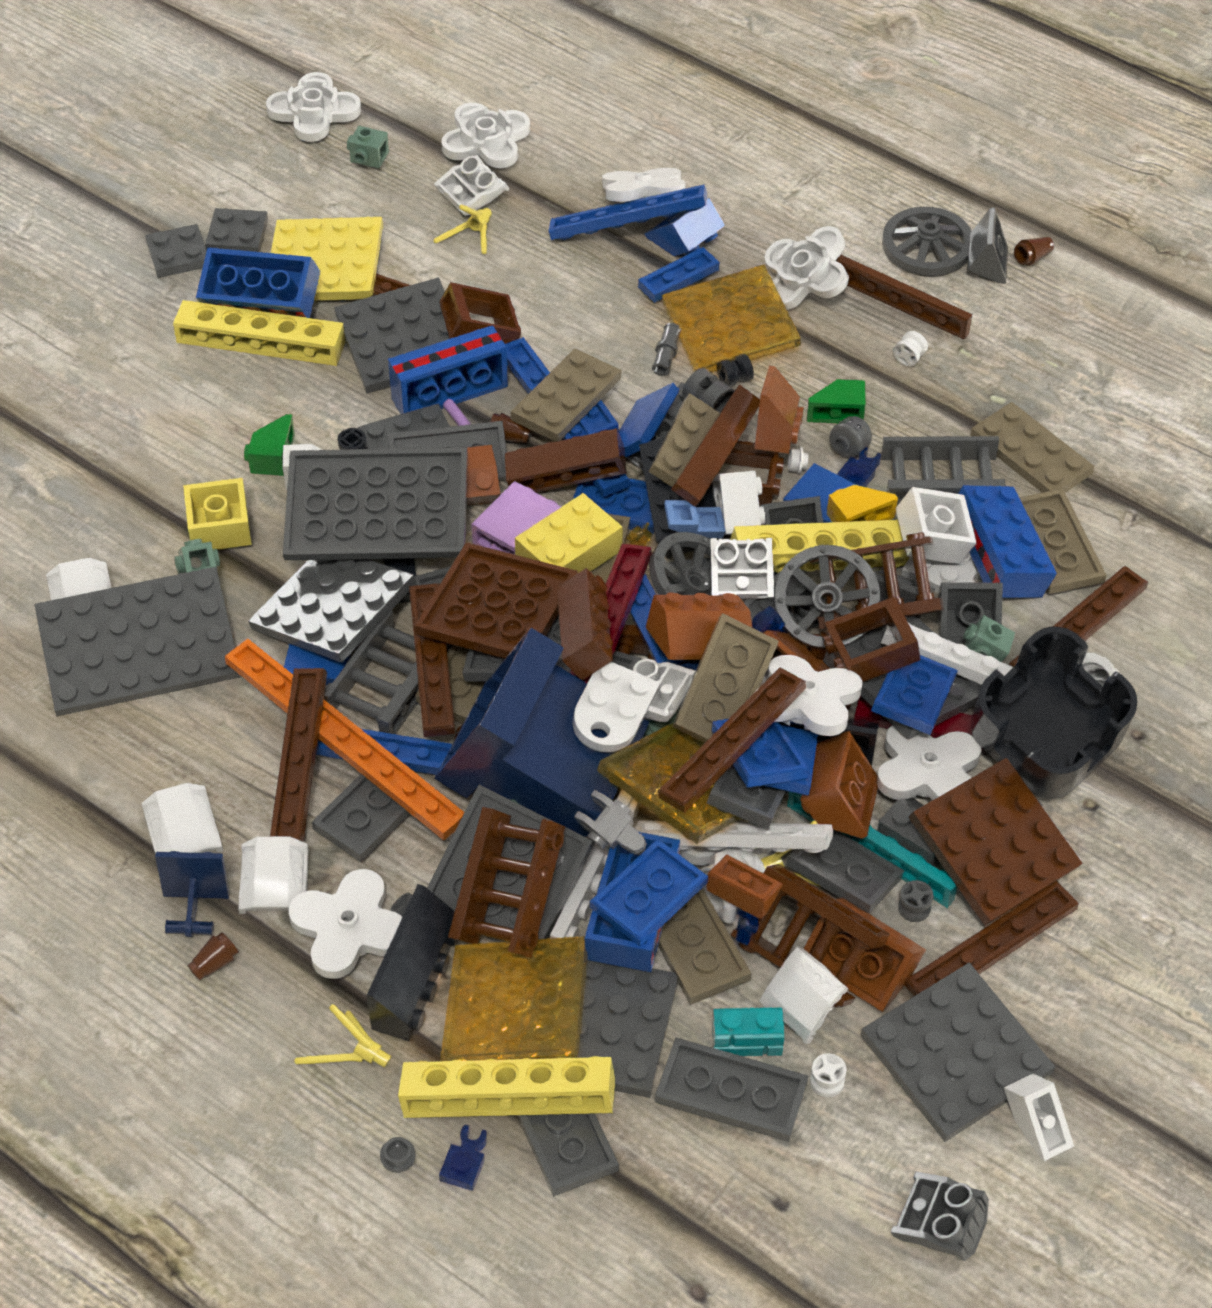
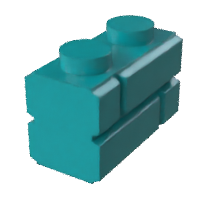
(749, 1031)

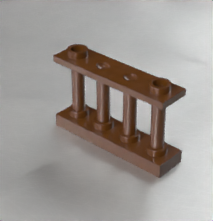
(925, 600)
(480, 876)
(837, 918)

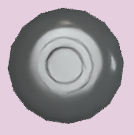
(850, 436)

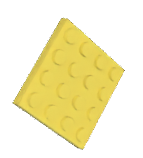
(340, 247)

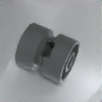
(708, 388)

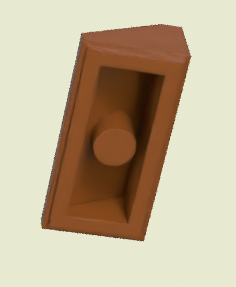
(743, 886)

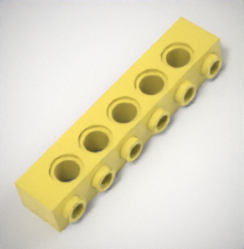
(259, 332)
(794, 538)
(507, 1087)

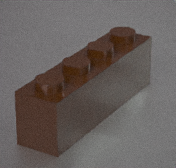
(567, 461)
(584, 623)

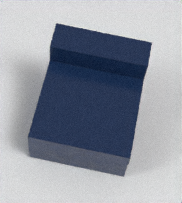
(524, 739)

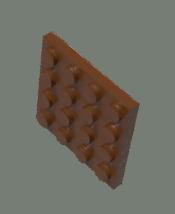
(492, 600)
(995, 841)

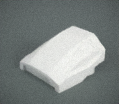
(470, 184)
(742, 568)
(77, 578)
(672, 689)
(181, 820)
(272, 873)
(804, 992)

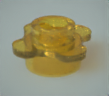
(639, 536)

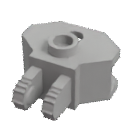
(612, 826)

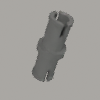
(666, 349)

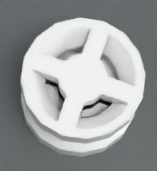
(910, 348)
(832, 1067)

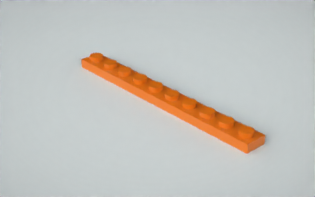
(352, 744)

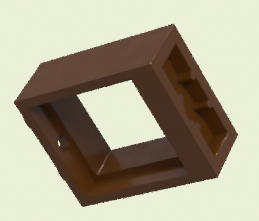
(463, 299)
(745, 455)
(879, 661)

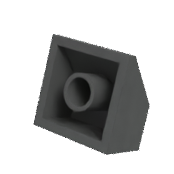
(899, 826)

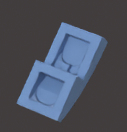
(699, 520)

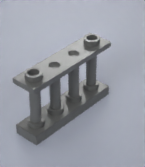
(939, 448)
(403, 700)

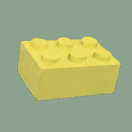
(572, 537)

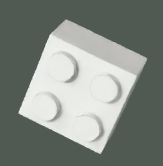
(738, 499)
(941, 517)

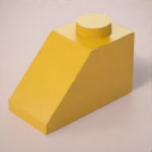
(861, 504)

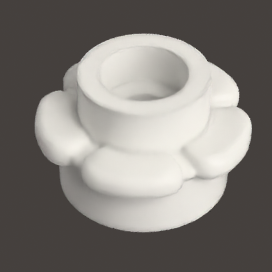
(797, 460)

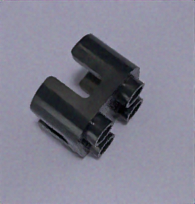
(1052, 714)

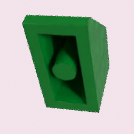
(837, 402)
(266, 446)

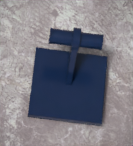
(193, 878)

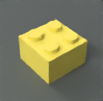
(218, 513)

